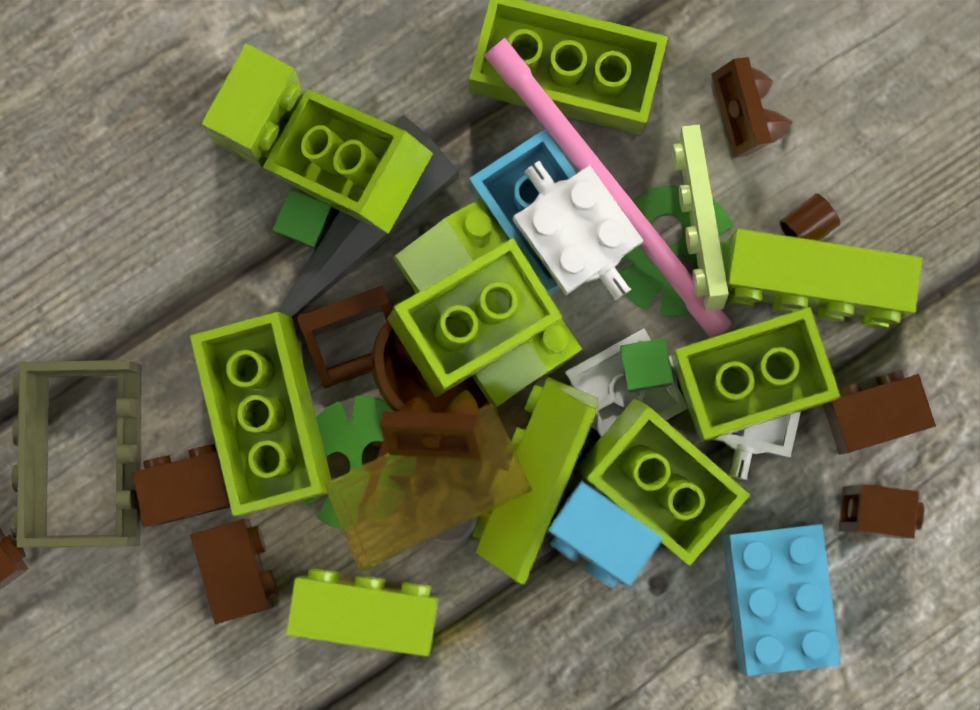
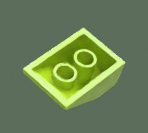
(473, 317)

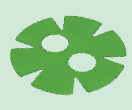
(643, 275)
(349, 439)

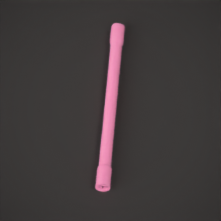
(519, 78)

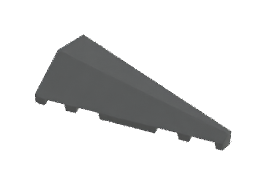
(353, 241)

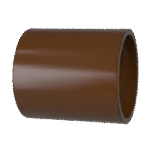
(811, 219)

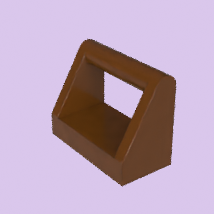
(336, 316)

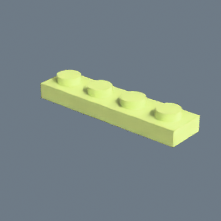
(703, 235)

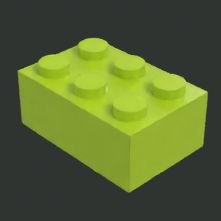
(348, 160)
(755, 375)
(662, 480)
(363, 612)

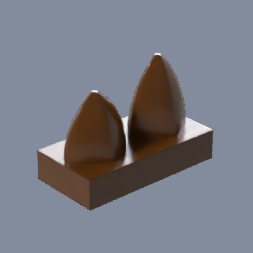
(739, 97)
(447, 434)

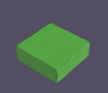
(302, 219)
(646, 365)

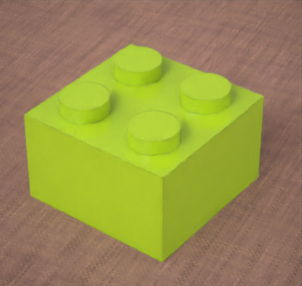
(253, 106)

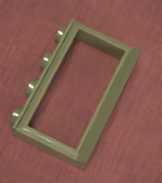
(31, 437)

